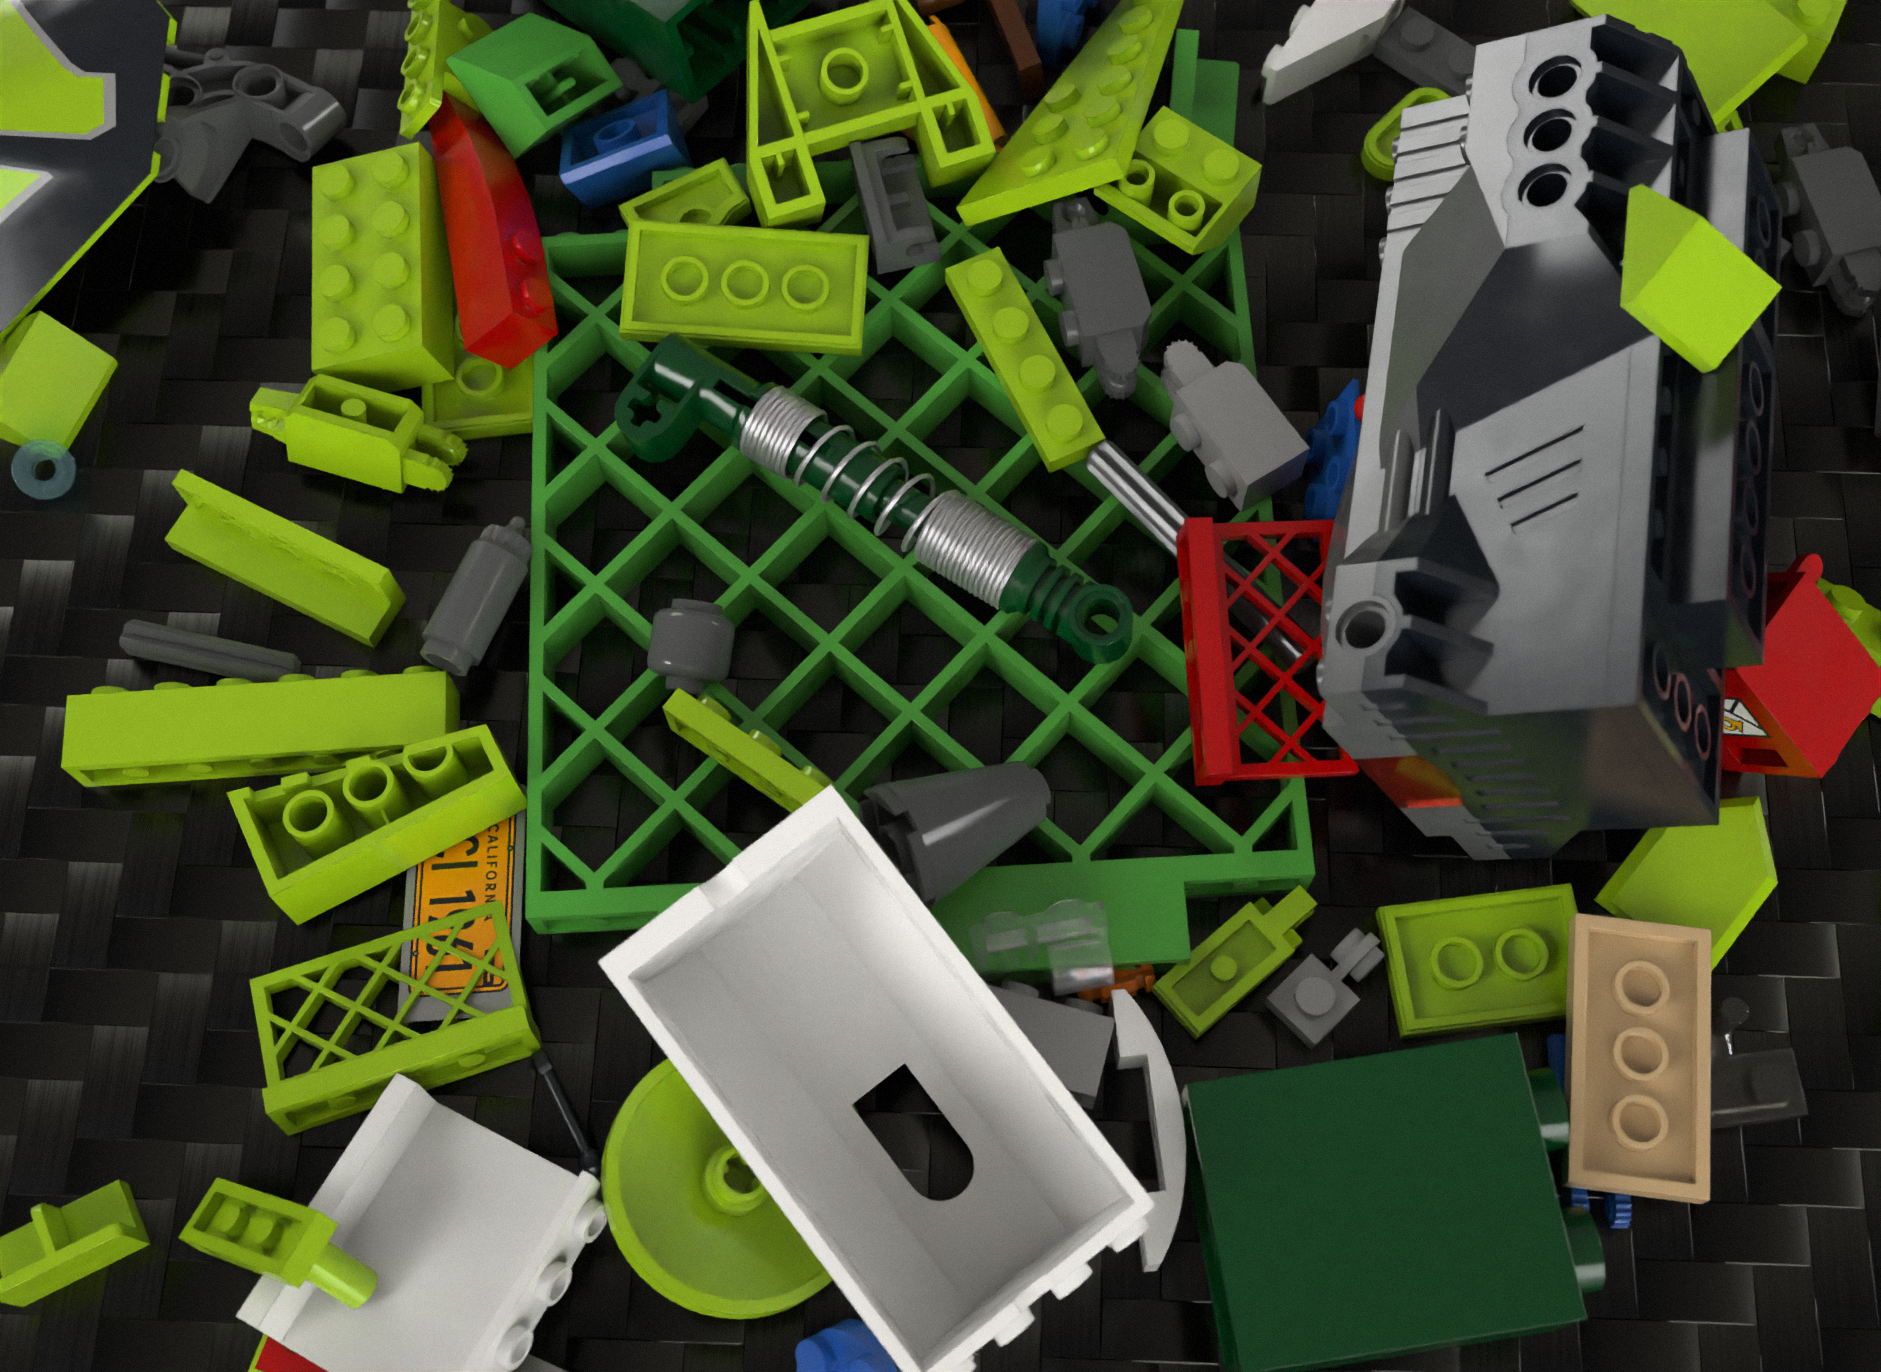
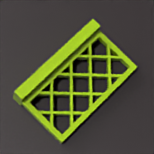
(428, 1059)

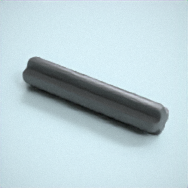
(206, 652)

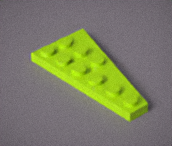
(1086, 121)

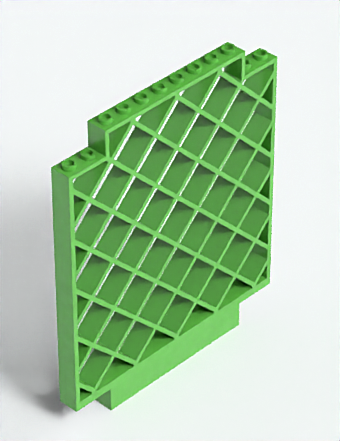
(1139, 895)

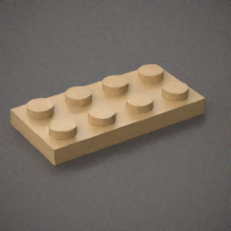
(1638, 1058)

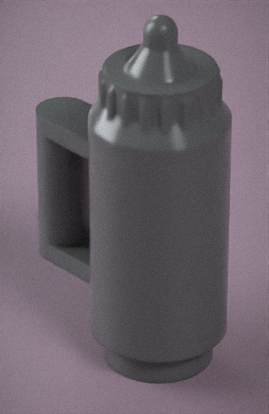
(477, 598)

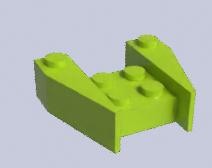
(846, 83)

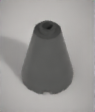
(953, 822)

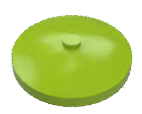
(696, 1211)

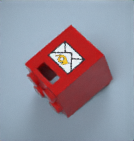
(1810, 690)

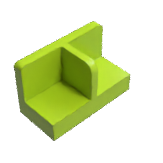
(69, 1243)

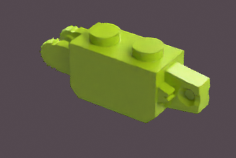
(358, 434)

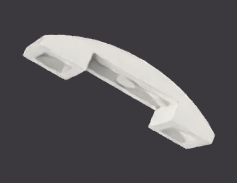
(1135, 1047)

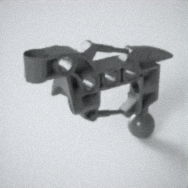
(225, 104)

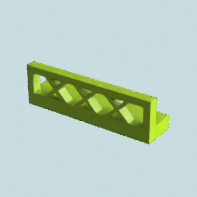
(284, 560)

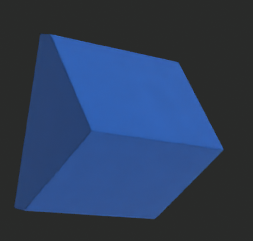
(620, 148)

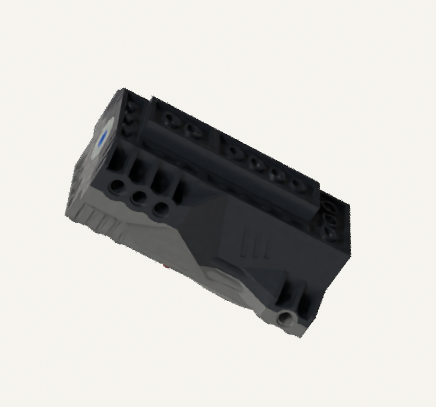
(1543, 494)

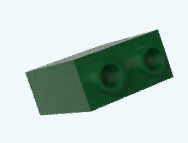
(1385, 1206)

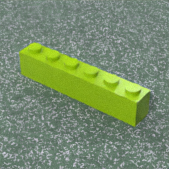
(252, 726)

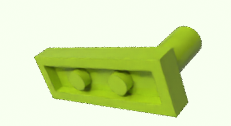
(277, 1241)

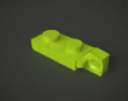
(1234, 961)

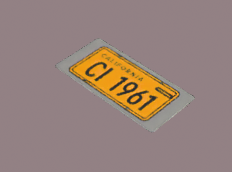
(455, 880)

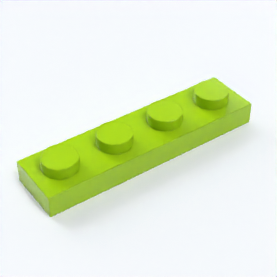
(1024, 359)

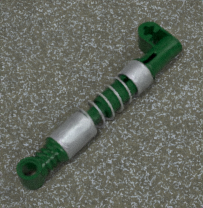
(799, 443)

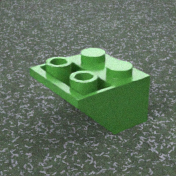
(534, 79)

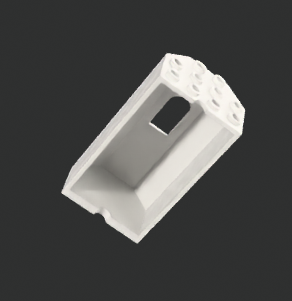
(799, 994)

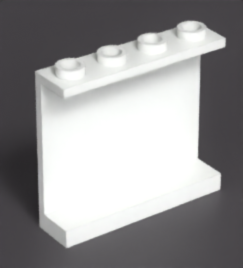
(462, 1242)

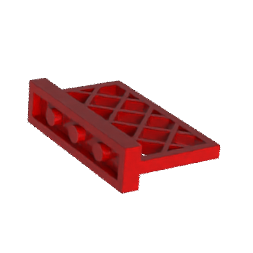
(1209, 652)

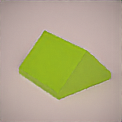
(1688, 280)
(48, 381)

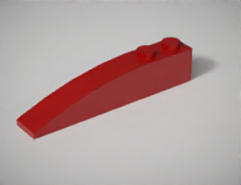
(490, 239)

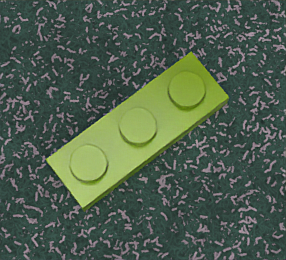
(748, 756)

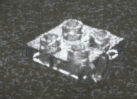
(1071, 934)

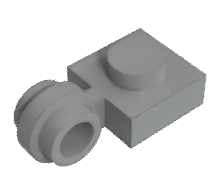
(1314, 997)

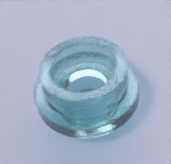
(24, 469)

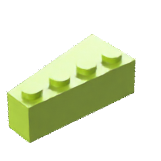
(365, 823)

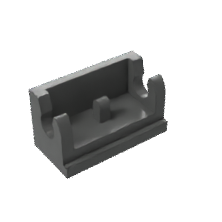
(893, 205)

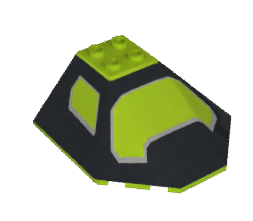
(74, 131)

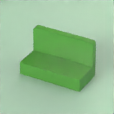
(1203, 88)

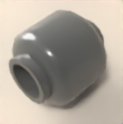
(691, 645)

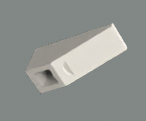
(1324, 41)

